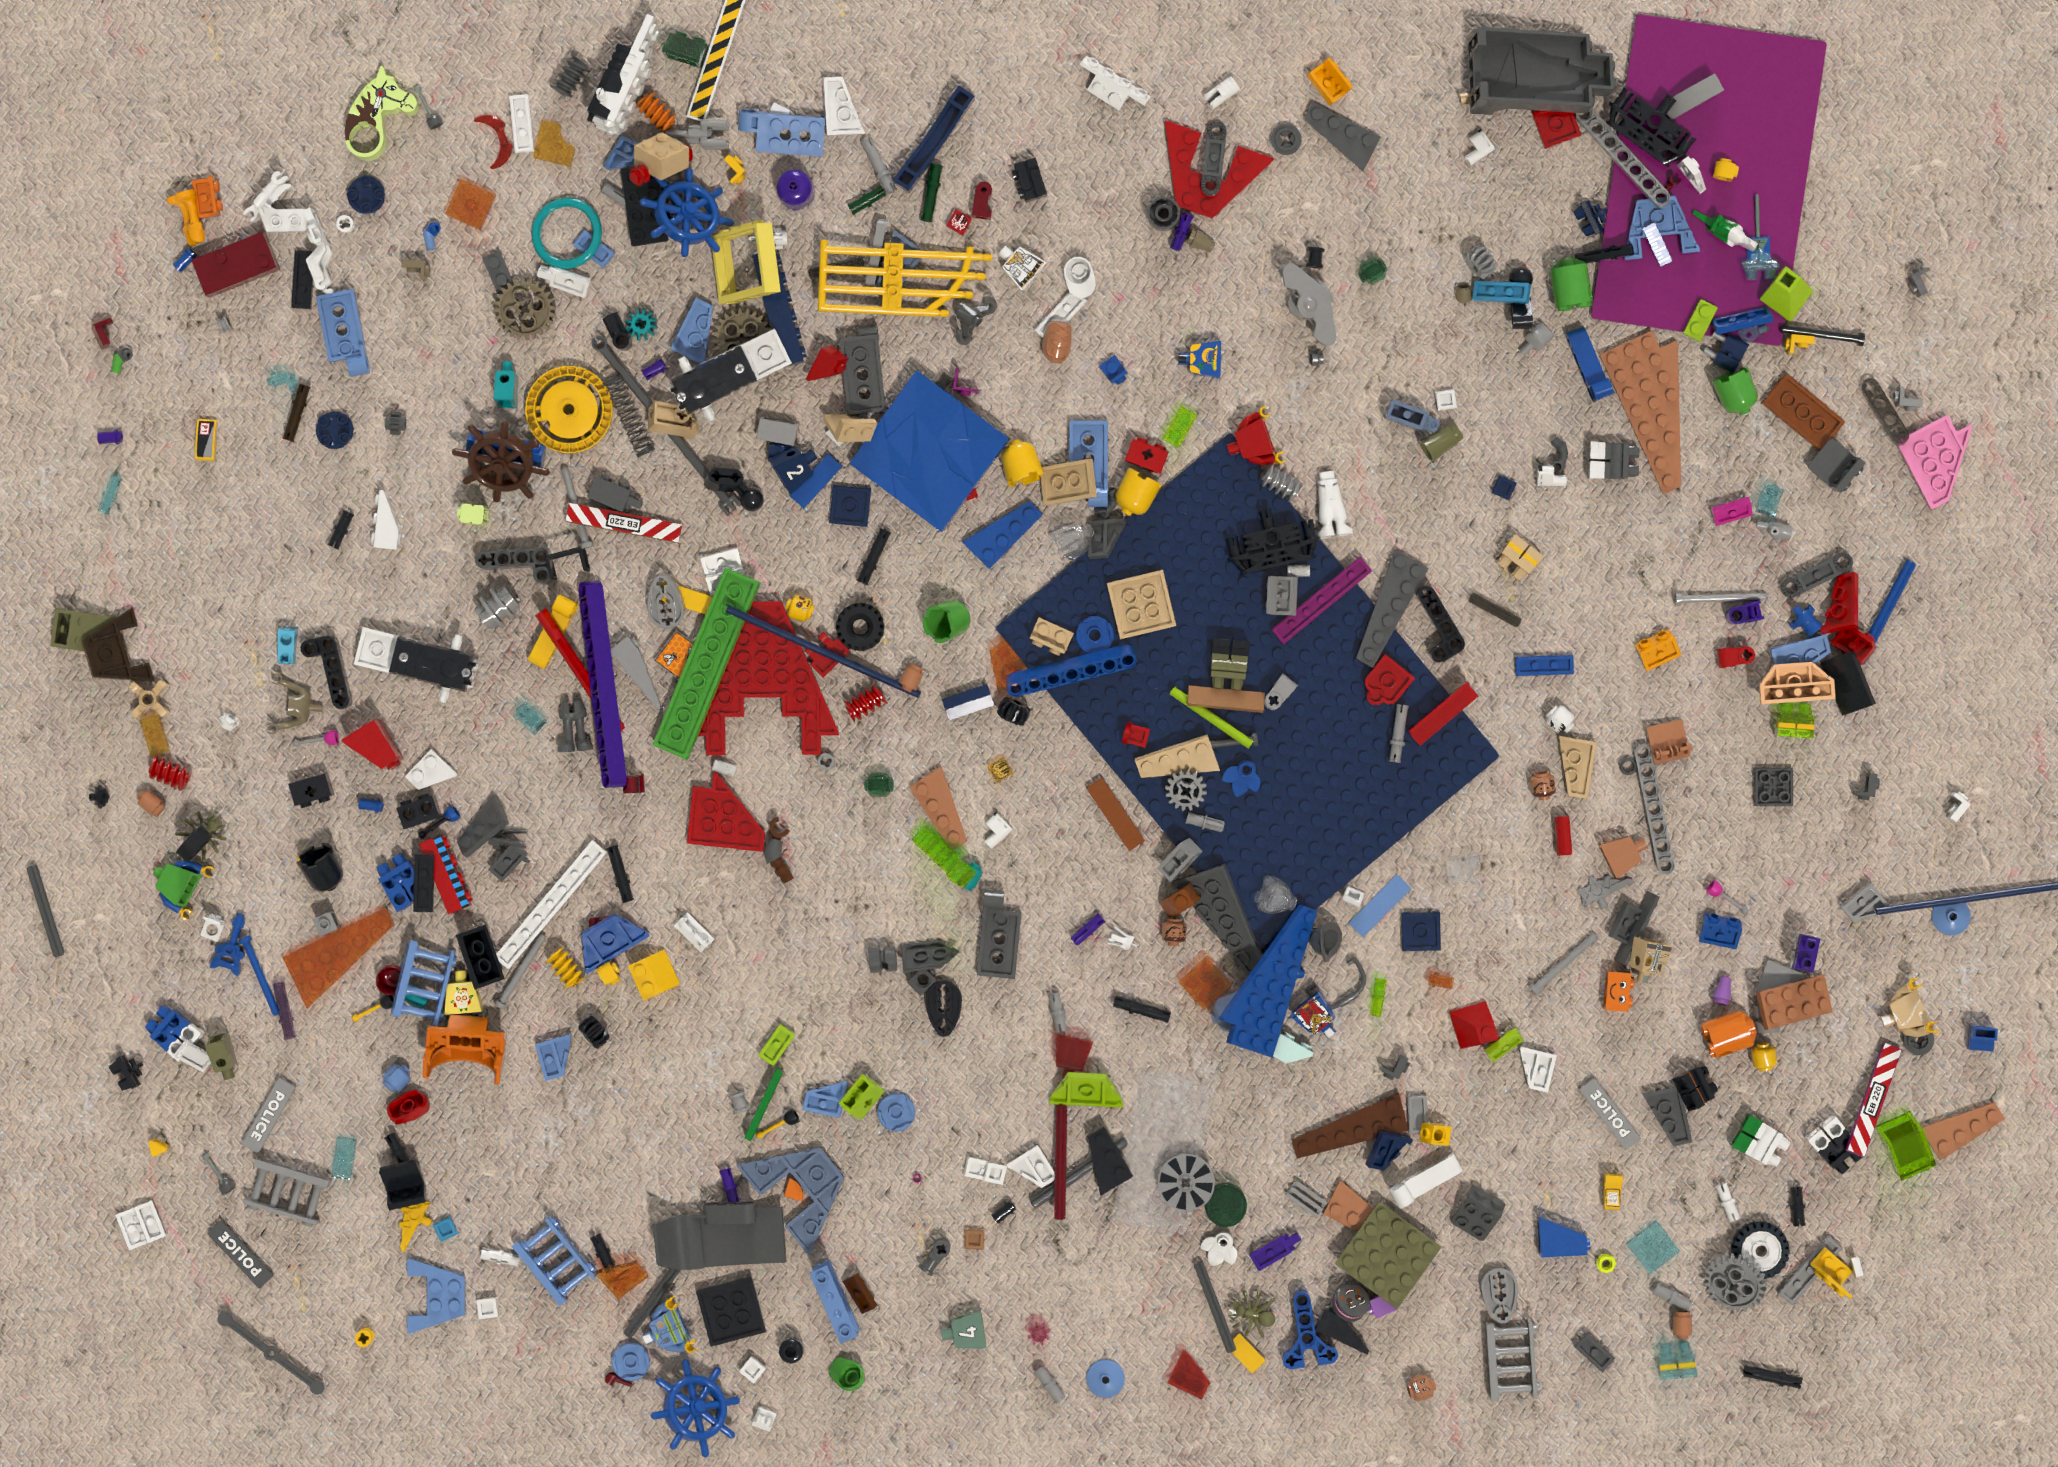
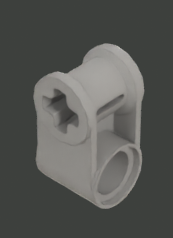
(1281, 689)

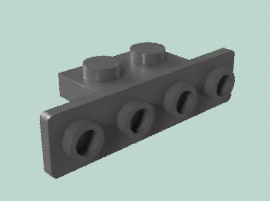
(1630, 923)

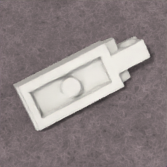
(565, 280)

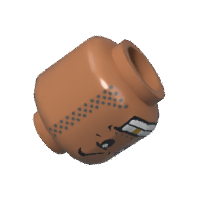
(1421, 1387)

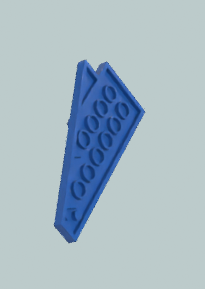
(1264, 997)

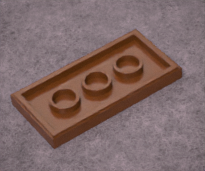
(1802, 412)

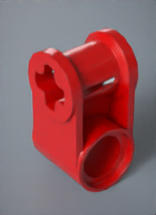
(1732, 656)

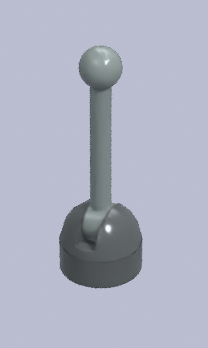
(433, 120)
(225, 1185)

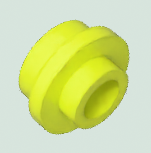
(1606, 1269)

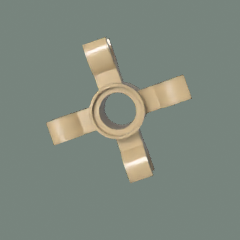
(142, 693)

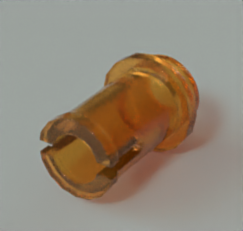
(1440, 981)

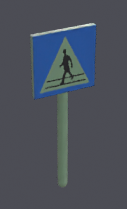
(1763, 242)

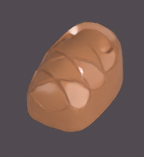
(1057, 341)

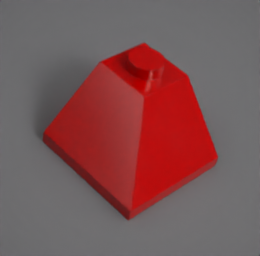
(1474, 1025)

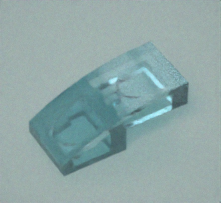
(344, 1158)

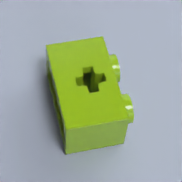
(861, 1096)

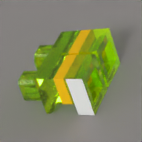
(1795, 725)

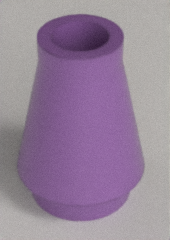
(1722, 993)

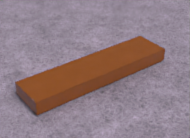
(1115, 814)

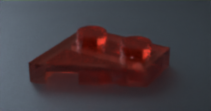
(1188, 1376)

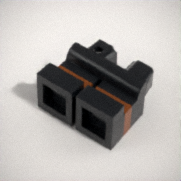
(1695, 1087)

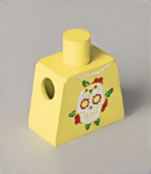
(462, 996)

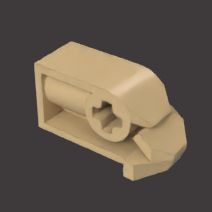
(669, 420)

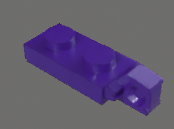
(1274, 1250)

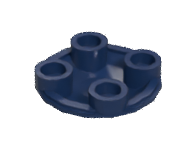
(366, 195)
(334, 430)

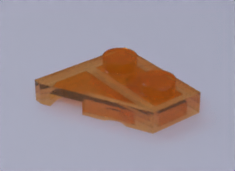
(1005, 662)
(622, 1277)

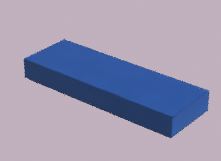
(1742, 320)
(821, 476)
(1544, 665)

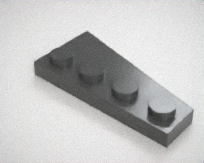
(1346, 136)

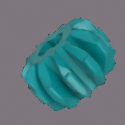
(645, 318)

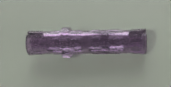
(284, 1010)

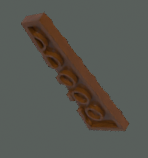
(1354, 1128)

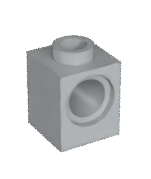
(326, 923)

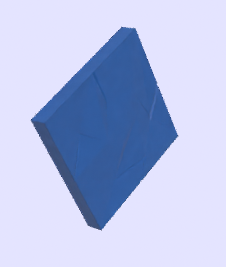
(929, 451)

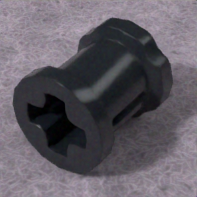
(1315, 257)

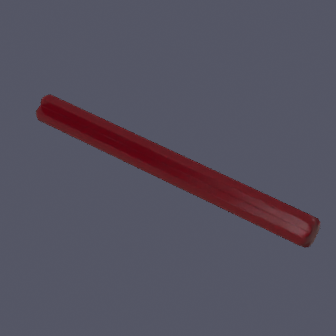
(1060, 1162)

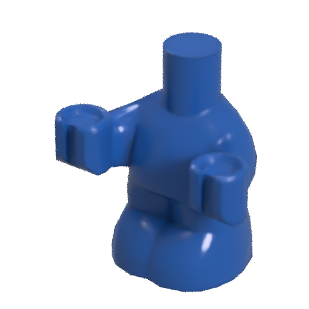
(1805, 620)

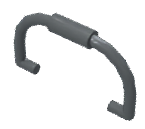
(1353, 995)

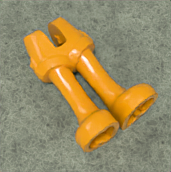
(192, 226)

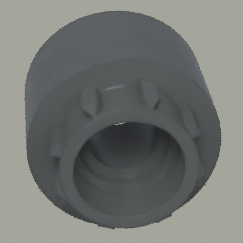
(1171, 206)

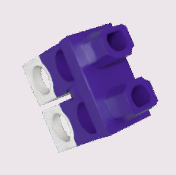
(1806, 954)

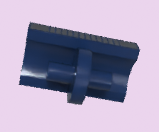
(1594, 226)

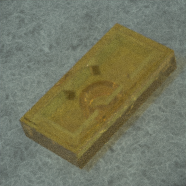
(155, 735)

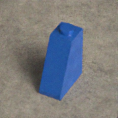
(1560, 1240)

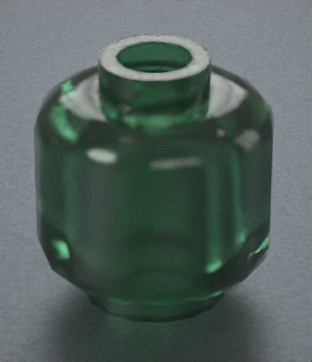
(1372, 270)
(879, 784)

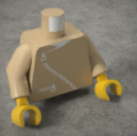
(1908, 1012)

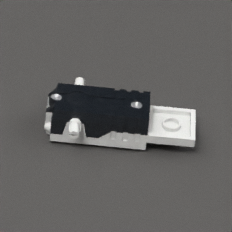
(623, 81)
(727, 373)
(418, 660)

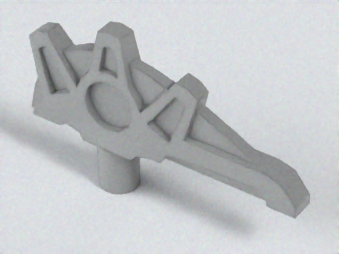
(1600, 889)

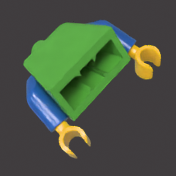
(177, 884)

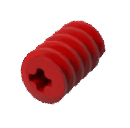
(865, 702)
(169, 773)

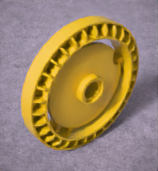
(554, 404)

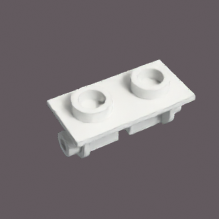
(694, 932)

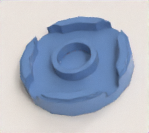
(896, 1112)
(631, 1361)

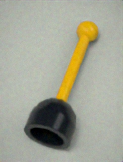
(385, 1002)
(790, 1118)

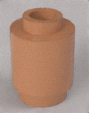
(911, 677)
(151, 803)
(1682, 1324)

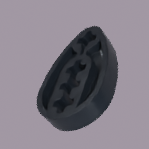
(954, 1004)

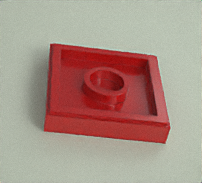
(1555, 127)

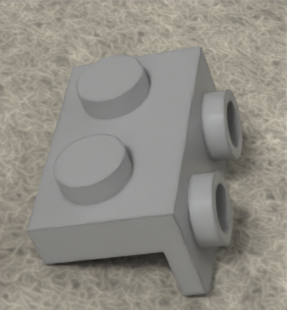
(1281, 595)

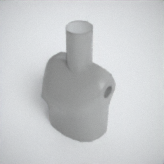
(1537, 338)
(1776, 529)

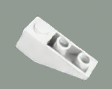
(387, 531)

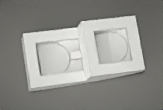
(985, 1170)

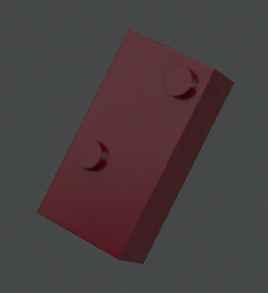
(235, 264)

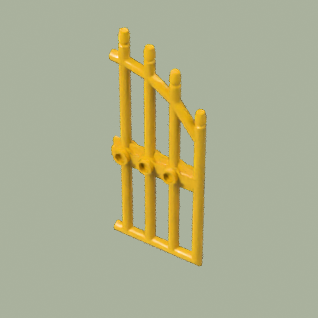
(892, 279)

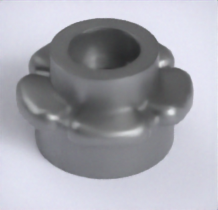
(1316, 358)

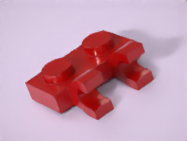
(823, 664)

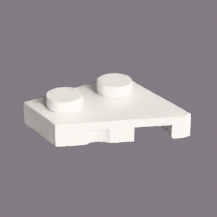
(1689, 168)
(430, 771)
(1538, 1068)
(1033, 1166)

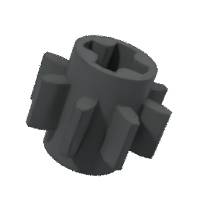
(395, 423)

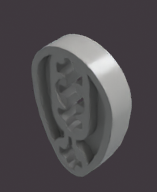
(655, 605)
(1510, 1290)

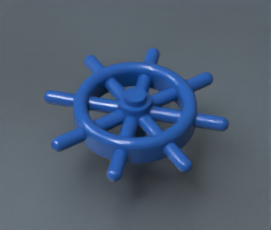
(687, 212)
(695, 1408)

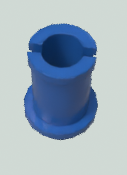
(185, 259)
(371, 804)

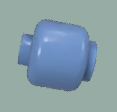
(396, 1077)

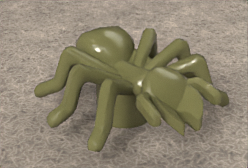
(212, 825)
(1255, 1313)

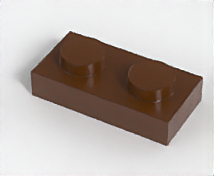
(860, 1293)

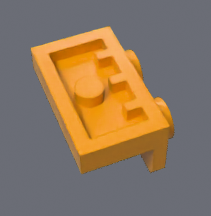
(1658, 649)

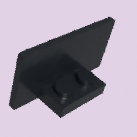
(641, 218)

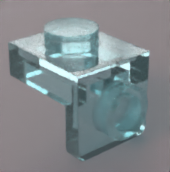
(278, 379)
(1769, 500)
(530, 717)

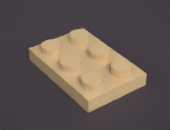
(1068, 482)

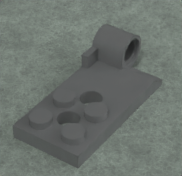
(863, 354)

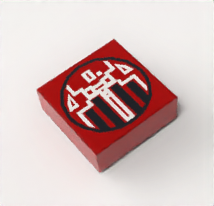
(959, 222)

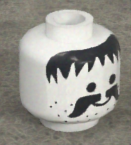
(1560, 719)

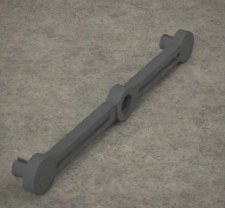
(226, 1319)

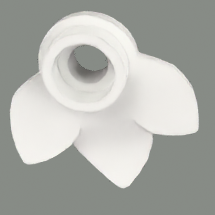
(1219, 1252)

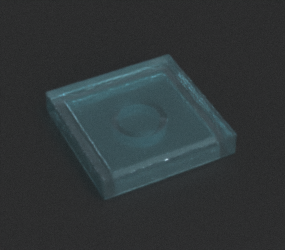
(1652, 1247)

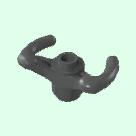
(972, 317)

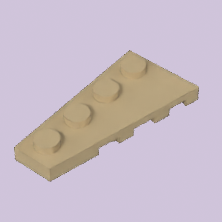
(1192, 754)

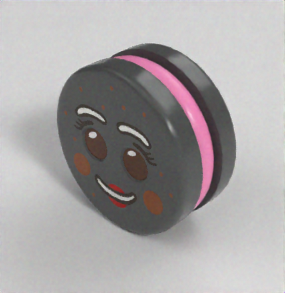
(1351, 1302)

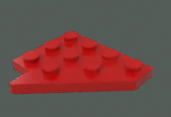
(722, 819)

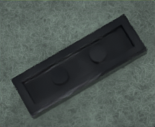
(302, 282)
(424, 883)

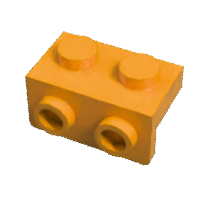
(1330, 81)

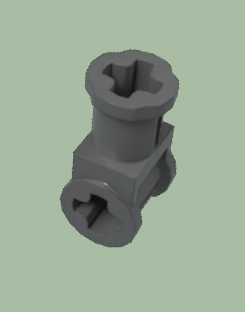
(935, 1256)

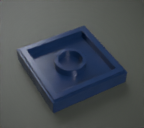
(850, 506)
(1421, 931)

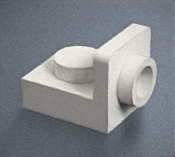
(1958, 810)

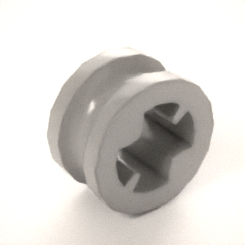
(224, 323)
(828, 757)

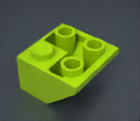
(1786, 294)

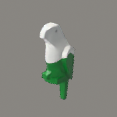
(1726, 230)

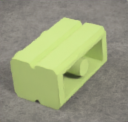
(473, 514)

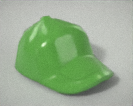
(847, 1374)

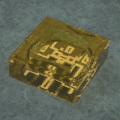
(1000, 770)

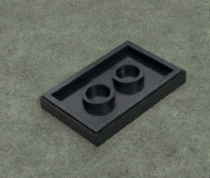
(1851, 686)

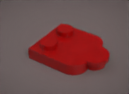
(1387, 682)

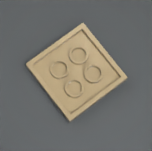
(1141, 604)

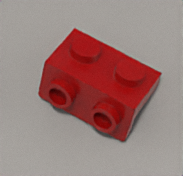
(1853, 639)

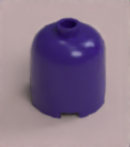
(797, 198)

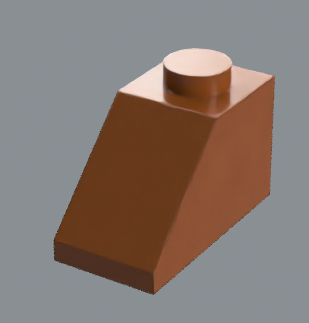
(1180, 900)

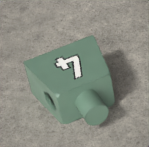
(966, 1331)

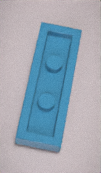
(1501, 292)

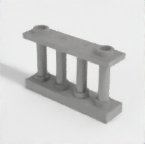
(300, 1176)
(1495, 1370)

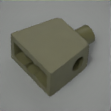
(220, 1048)

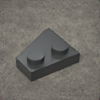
(1105, 537)

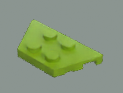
(1086, 1090)

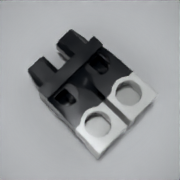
(1832, 1152)

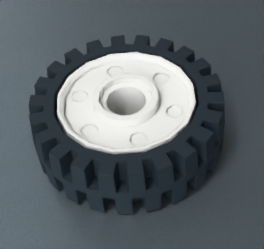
(1765, 1235)

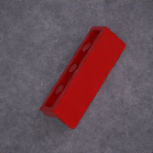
(1442, 713)

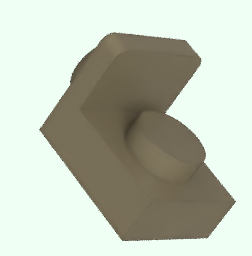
(414, 265)

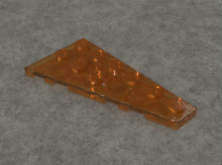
(327, 959)

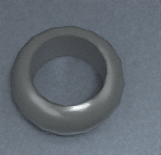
(1634, 766)

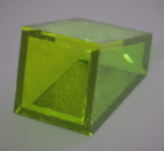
(1906, 1145)

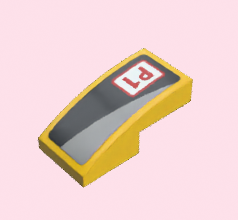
(206, 440)

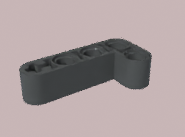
(513, 561)

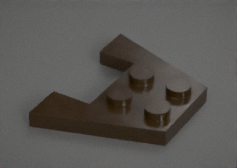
(108, 655)

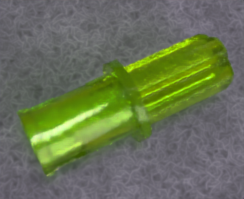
(1378, 997)

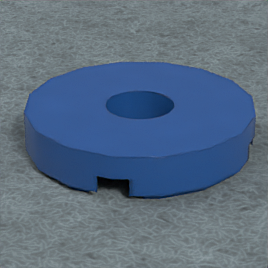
(1094, 623)

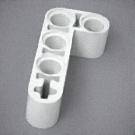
(1425, 1180)

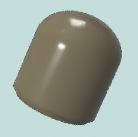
(1463, 293)

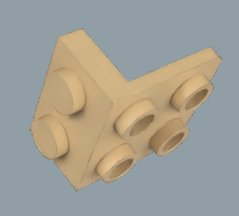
(850, 428)

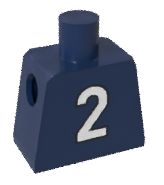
(793, 467)

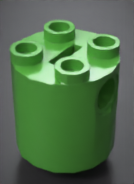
(1571, 284)

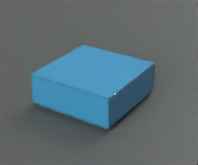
(445, 1229)

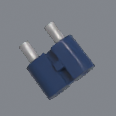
(1730, 352)

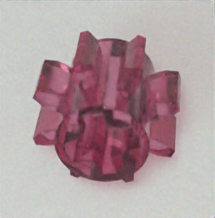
(1041, 1338)

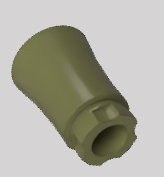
(1440, 442)

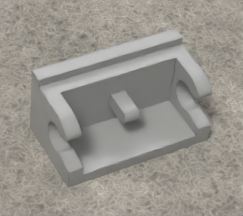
(777, 430)

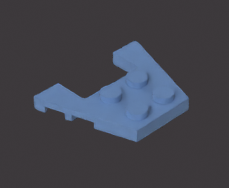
(1668, 220)
(444, 1295)

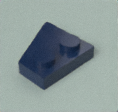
(1386, 1149)

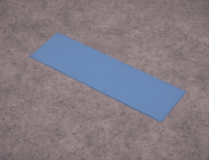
(1380, 905)

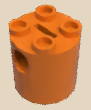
(1729, 1034)

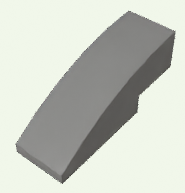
(1695, 96)

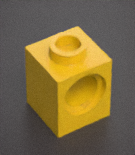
(1435, 1134)

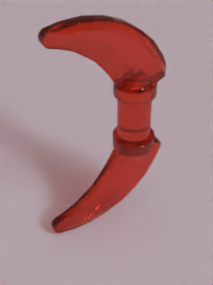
(505, 147)

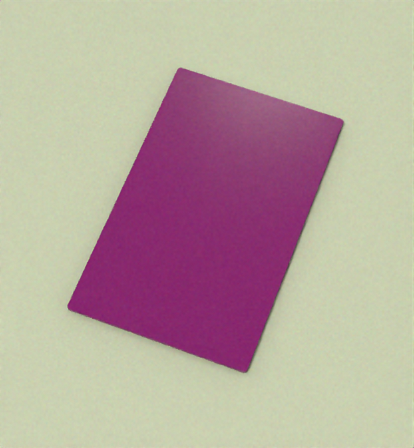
(1757, 122)

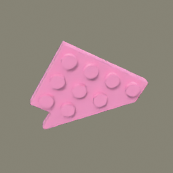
(1935, 458)

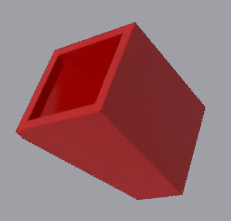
(375, 745)

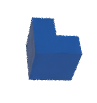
(1981, 1038)

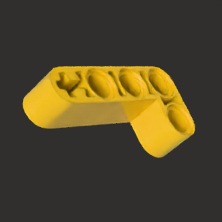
(544, 648)

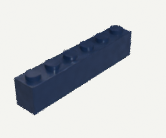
(782, 316)

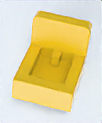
(735, 163)

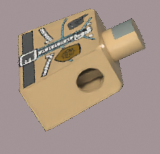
(1649, 957)

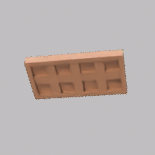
(1794, 1002)

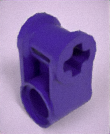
(1748, 613)

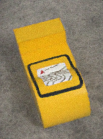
(1612, 1191)

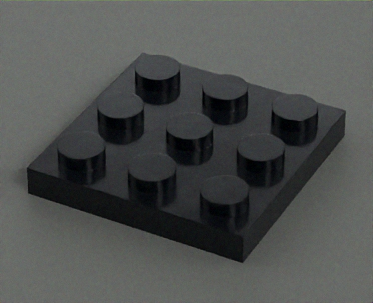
(731, 1311)

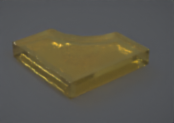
(551, 145)

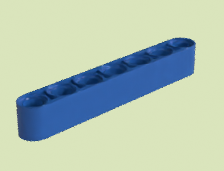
(1061, 668)

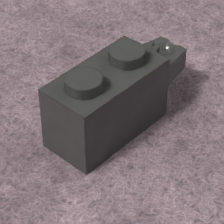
(613, 495)

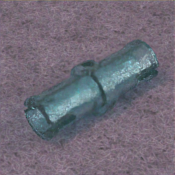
(110, 494)

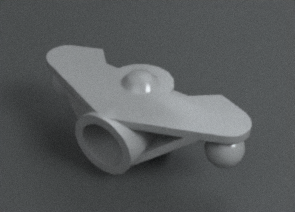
(1310, 300)

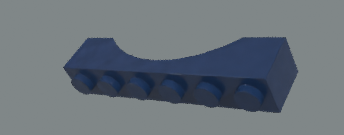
(934, 140)

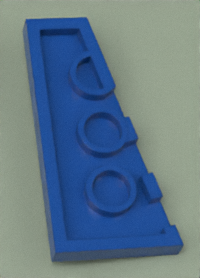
(1001, 535)

